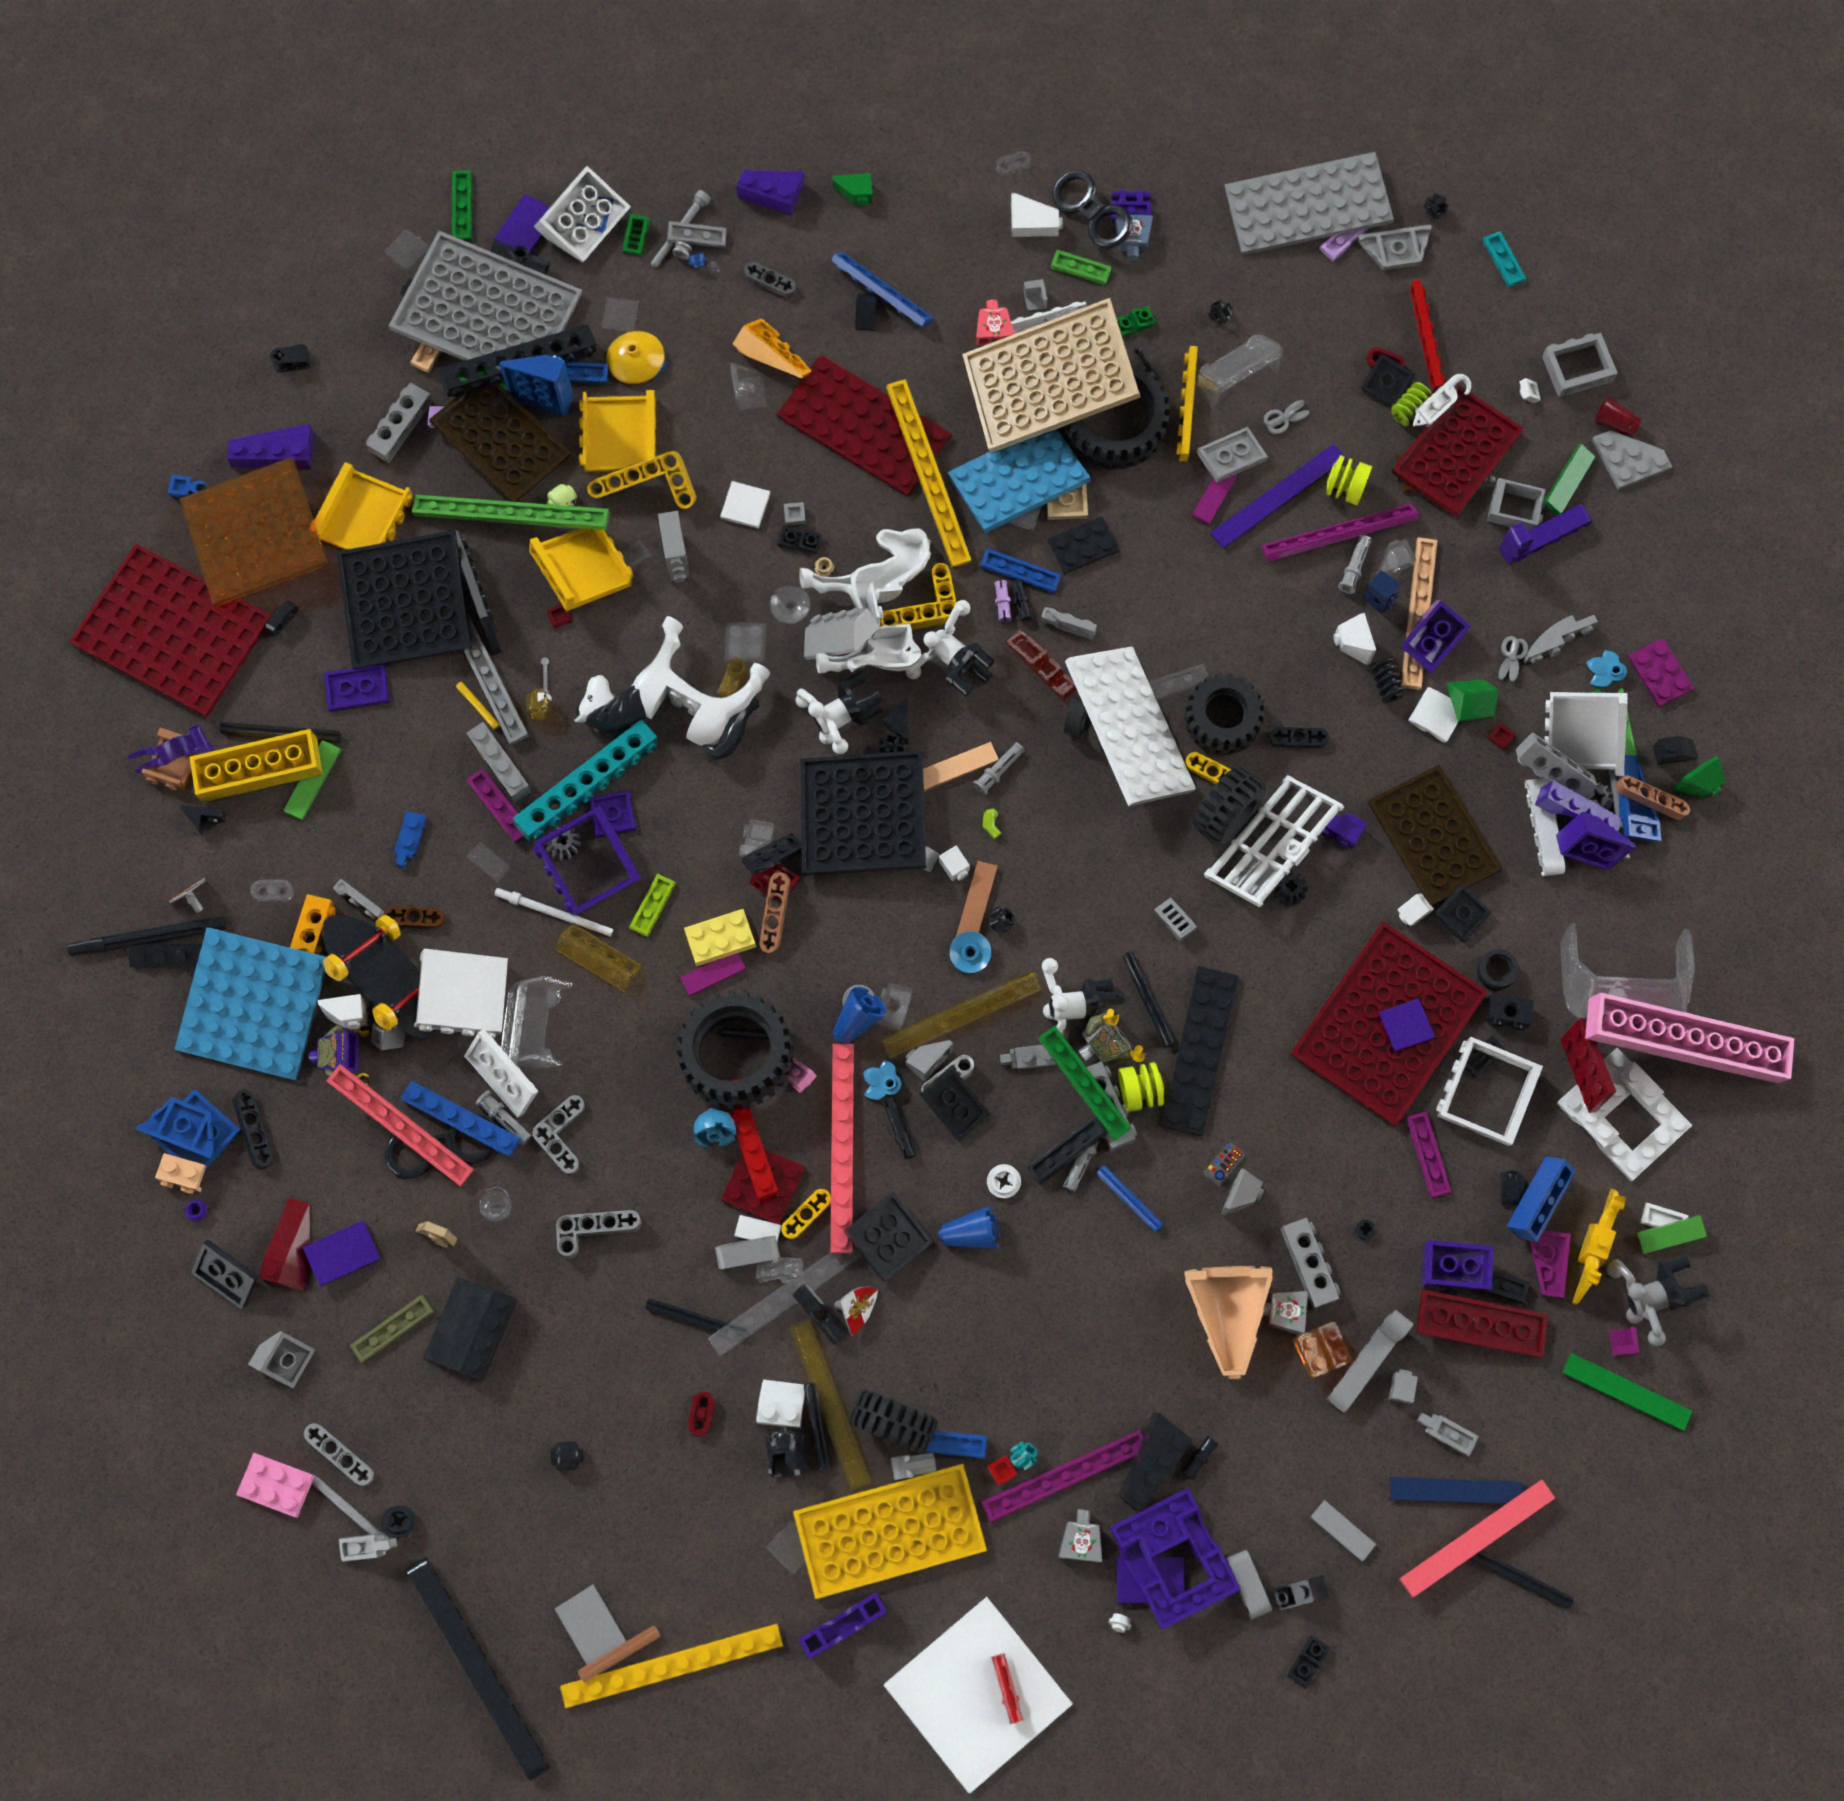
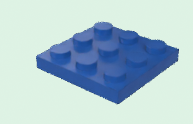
(223, 1132)

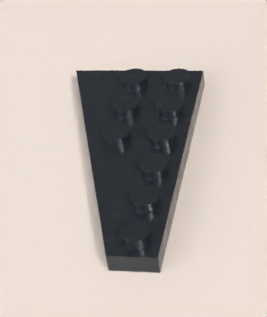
(479, 598)

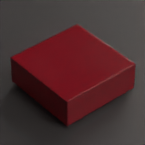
(558, 616)
(1501, 736)

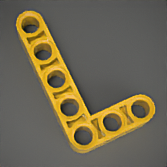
(645, 474)
(936, 608)

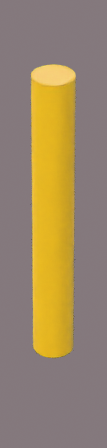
(477, 705)

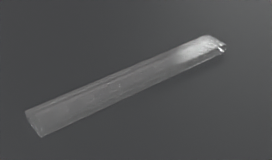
(779, 1301)

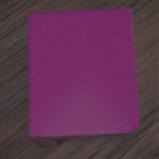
(1624, 1342)

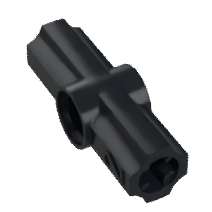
(521, 256)
(828, 1324)

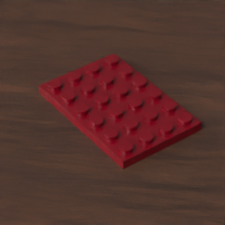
(1457, 452)

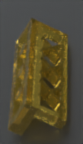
(595, 958)

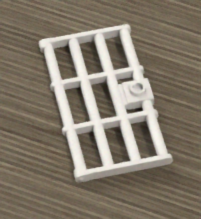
(1287, 847)

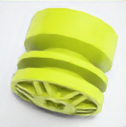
(1348, 480)
(1141, 1087)

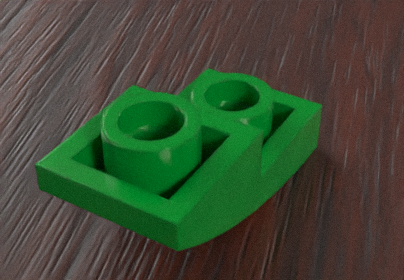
(1136, 321)

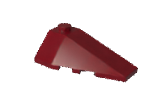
(285, 1257)

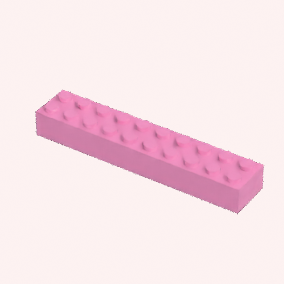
(1689, 1038)

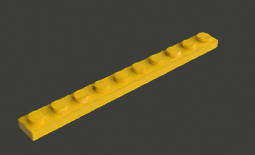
(928, 473)
(671, 1665)

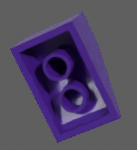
(1435, 635)
(1593, 842)
(1457, 1265)

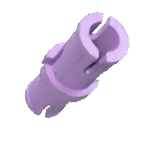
(1003, 601)

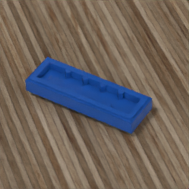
(958, 1444)

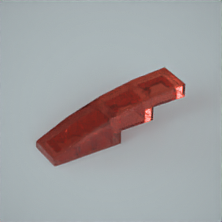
(1041, 664)

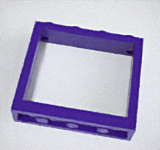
(614, 841)

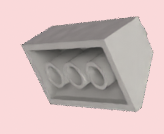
(838, 632)

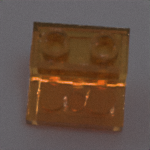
(1322, 1350)

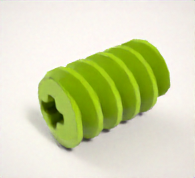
(1405, 407)

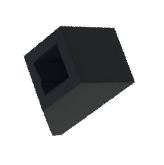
(1301, 1592)

